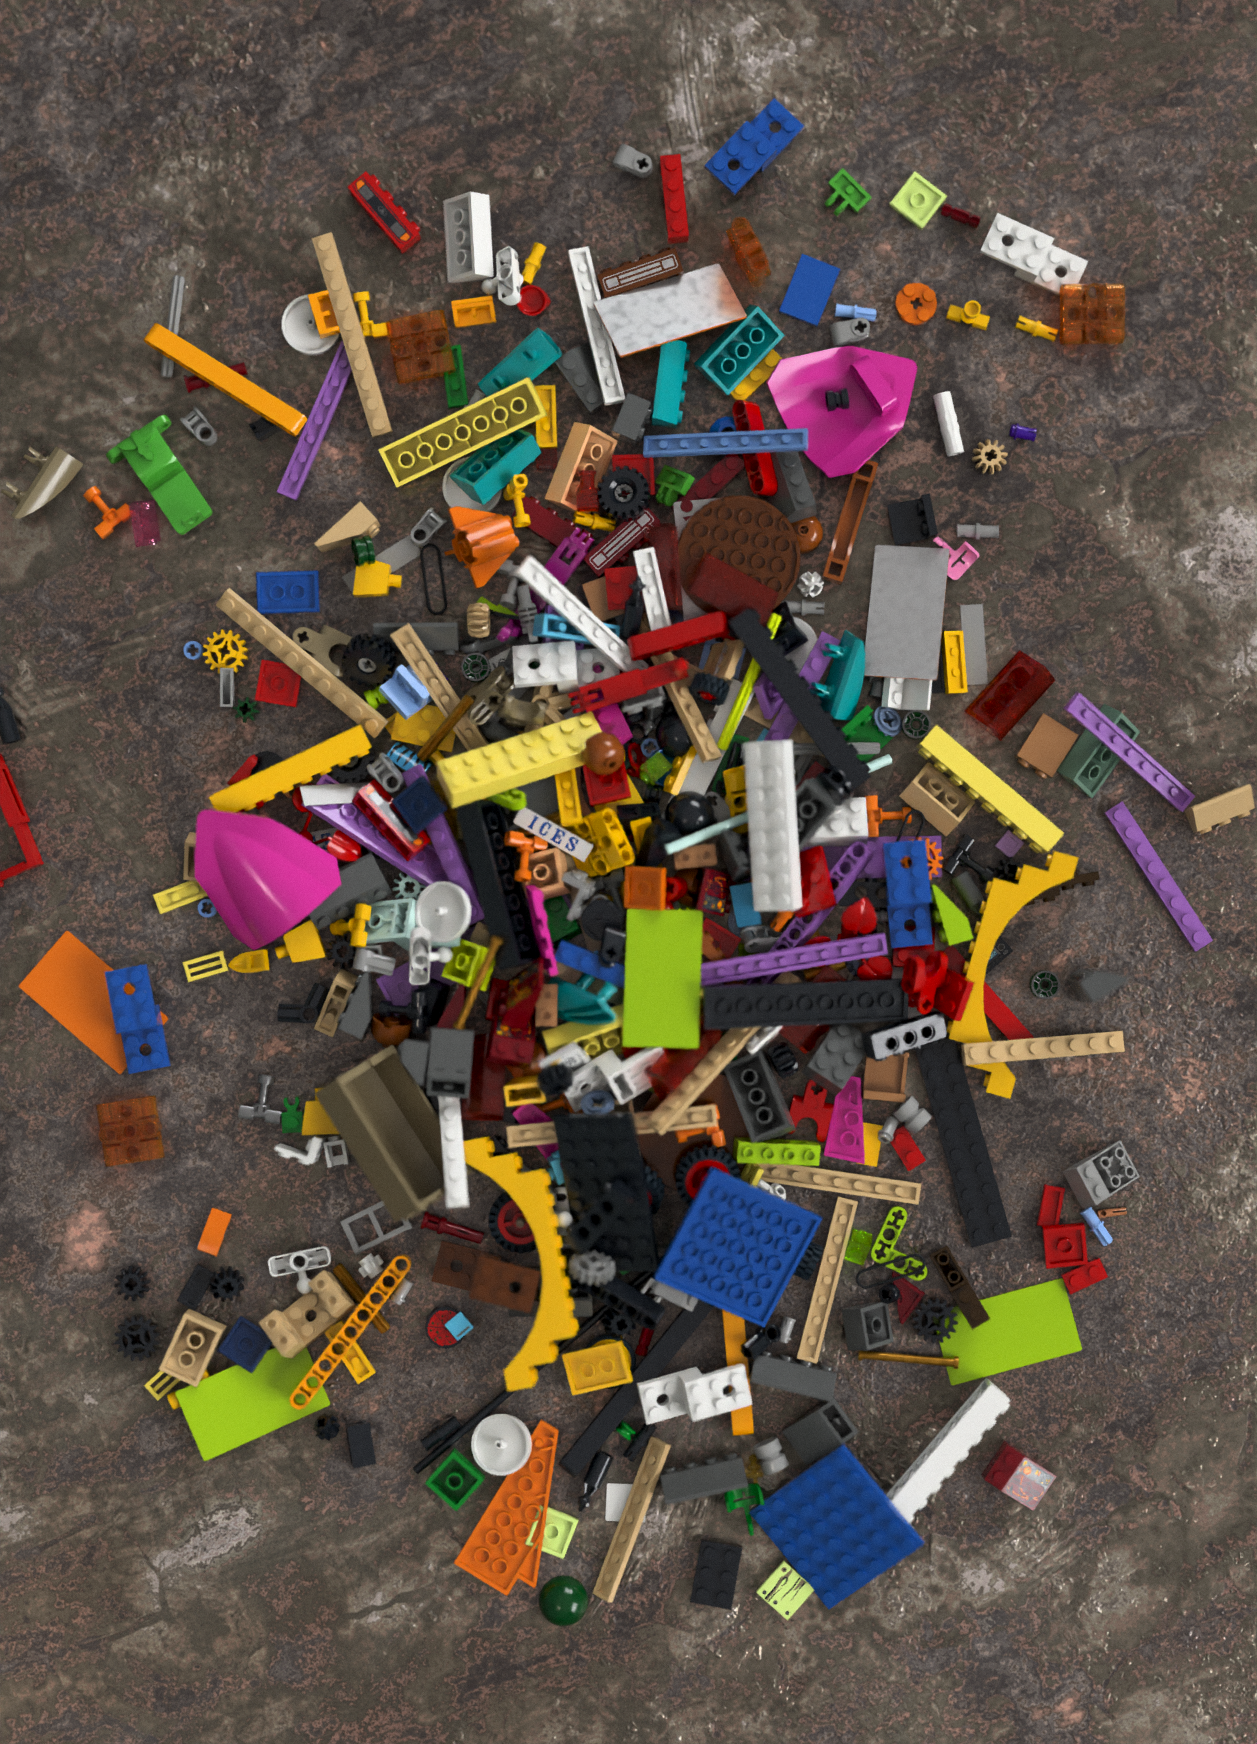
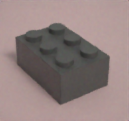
(836, 1057)

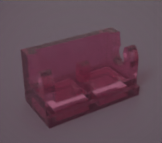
(144, 523)

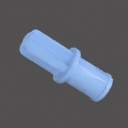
(855, 312)
(1096, 1226)

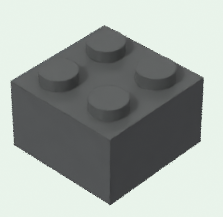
(631, 420)

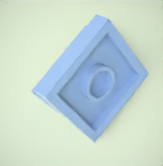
(405, 692)

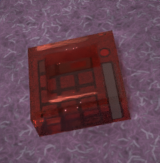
(547, 459)

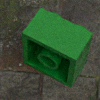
(455, 1479)

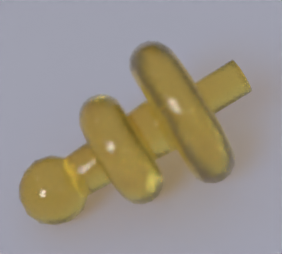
(753, 1468)

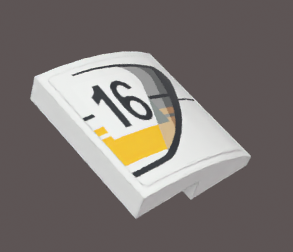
(570, 1055)

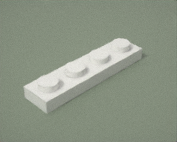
(653, 593)

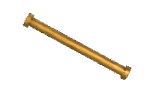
(495, 942)
(906, 1358)

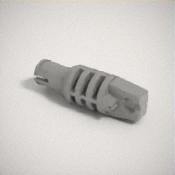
(526, 612)

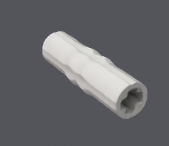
(948, 423)

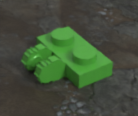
(849, 191)
(672, 482)

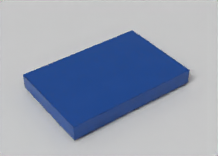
(809, 290)
(287, 592)

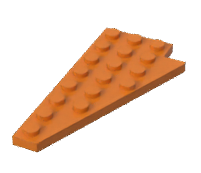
(497, 1544)

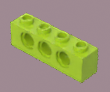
(777, 1151)

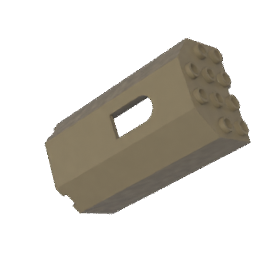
(390, 1132)

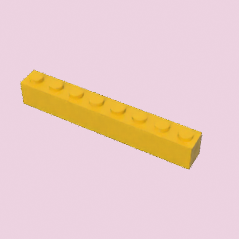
(292, 770)

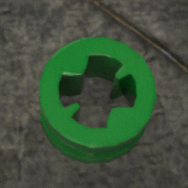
(625, 1430)

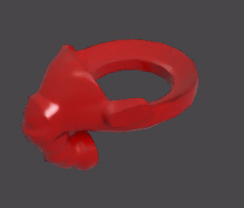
(640, 760)

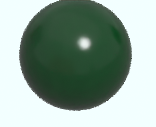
(563, 1600)

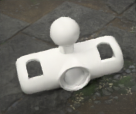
(507, 277)
(421, 955)
(562, 1210)
(311, 1258)

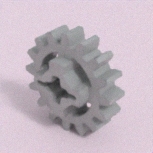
(592, 1267)

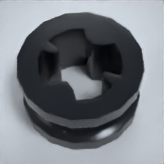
(895, 1293)

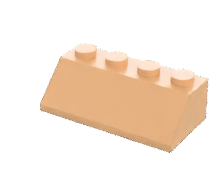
(584, 450)

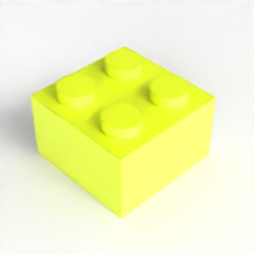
(466, 964)

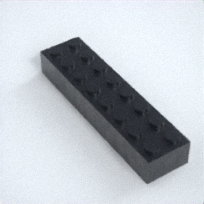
(494, 875)

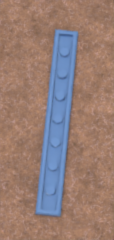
(725, 443)

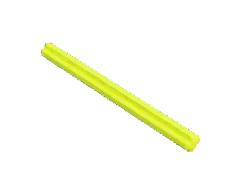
(744, 693)

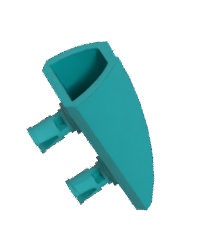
(525, 361)
(844, 679)
(581, 1006)

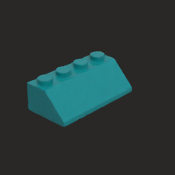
(739, 349)
(669, 384)
(495, 465)

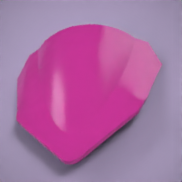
(878, 403)
(260, 874)

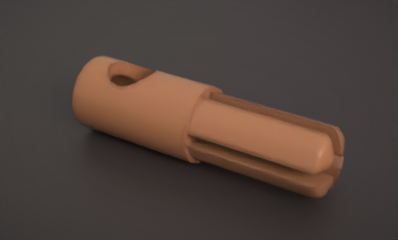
(1109, 1212)

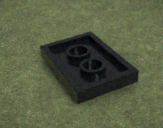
(716, 1574)

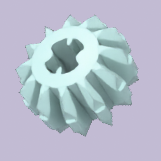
(402, 886)

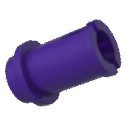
(1022, 432)

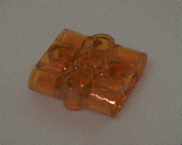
(748, 252)
(1106, 329)
(408, 364)
(146, 1149)

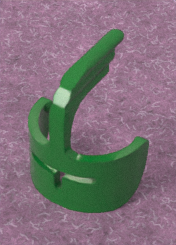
(751, 1490)

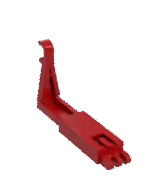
(628, 685)
(17, 818)

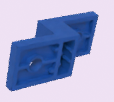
(754, 146)
(907, 893)
(137, 1018)

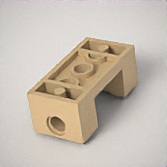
(291, 1329)

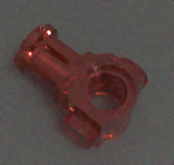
(587, 494)

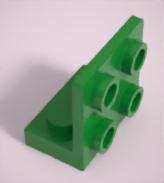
(862, 730)
(558, 925)

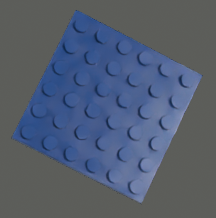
(737, 1247)
(836, 1526)

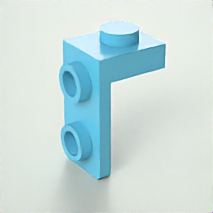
(555, 1170)

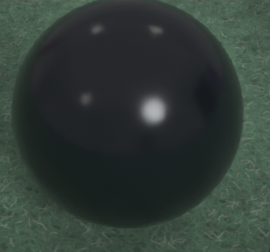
(672, 736)
(690, 812)

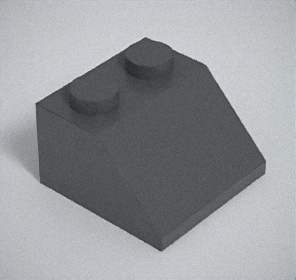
(867, 1326)

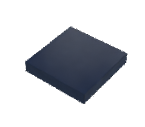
(419, 804)
(245, 1344)

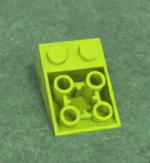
(952, 922)

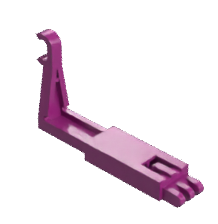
(558, 570)

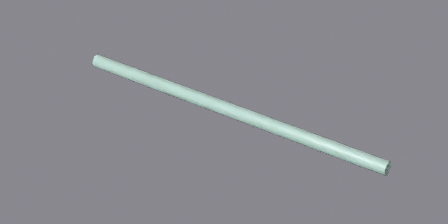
(743, 818)

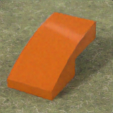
(214, 1232)

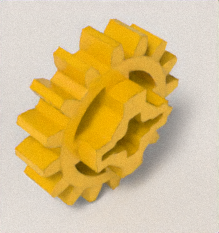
(227, 642)

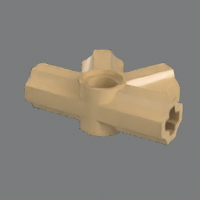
(555, 703)

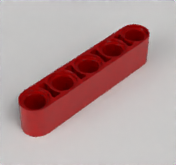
(758, 465)
(678, 636)

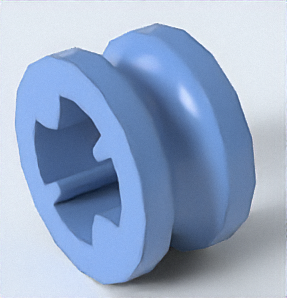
(189, 655)
(646, 742)
(201, 907)

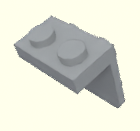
(652, 699)
(587, 890)

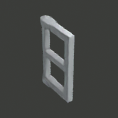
(356, 1249)

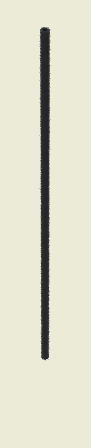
(505, 1394)

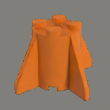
(481, 541)

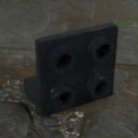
(912, 520)
(788, 633)

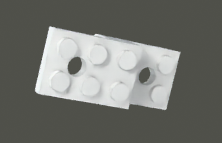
(1032, 254)
(559, 665)
(610, 1074)
(694, 1394)

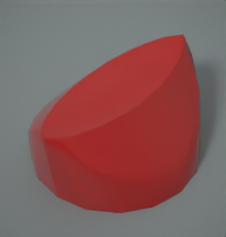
(533, 300)

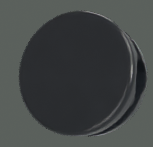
(836, 783)

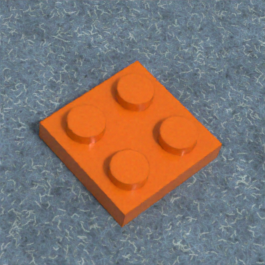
(644, 888)

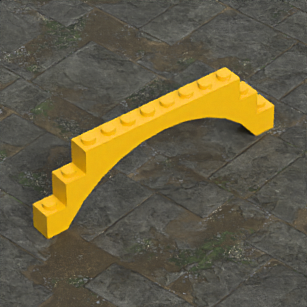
(1001, 905)
(534, 1198)

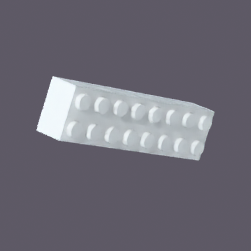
(772, 825)
(948, 1448)

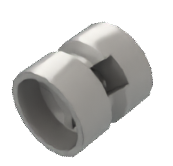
(912, 1115)
(771, 1457)

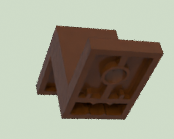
(486, 1276)

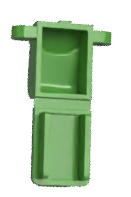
(163, 475)

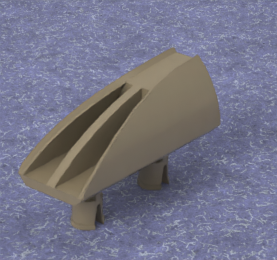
(54, 475)

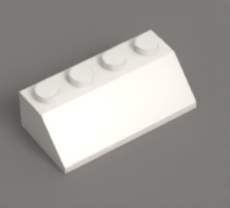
(468, 238)

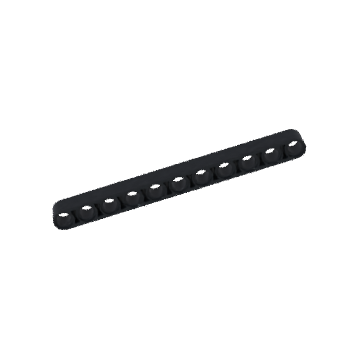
(628, 1394)

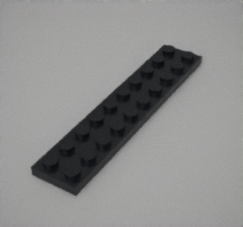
(804, 1003)
(963, 1142)

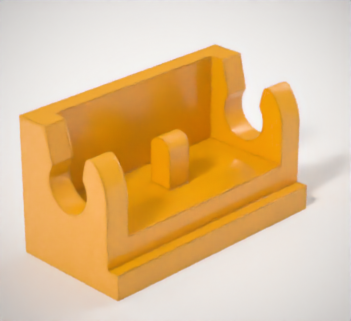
(473, 311)
(323, 314)

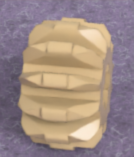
(985, 450)
(478, 620)

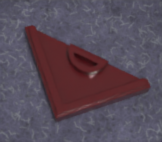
(908, 1299)

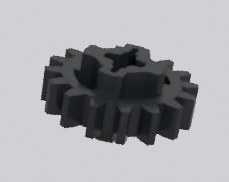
(927, 1326)
(130, 1334)

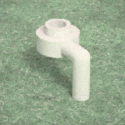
(775, 1188)

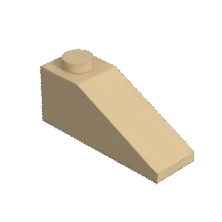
(336, 1002)

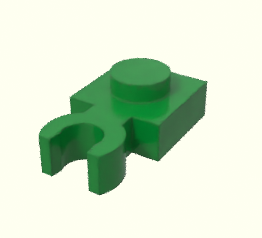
(292, 1119)

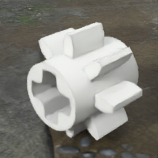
(810, 584)
(370, 1266)

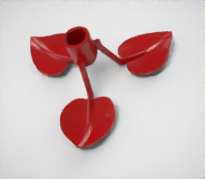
(340, 845)
(860, 918)

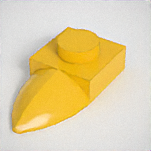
(250, 962)

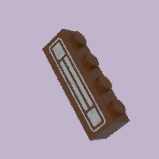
(640, 273)

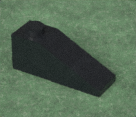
(655, 837)

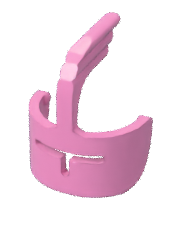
(969, 558)

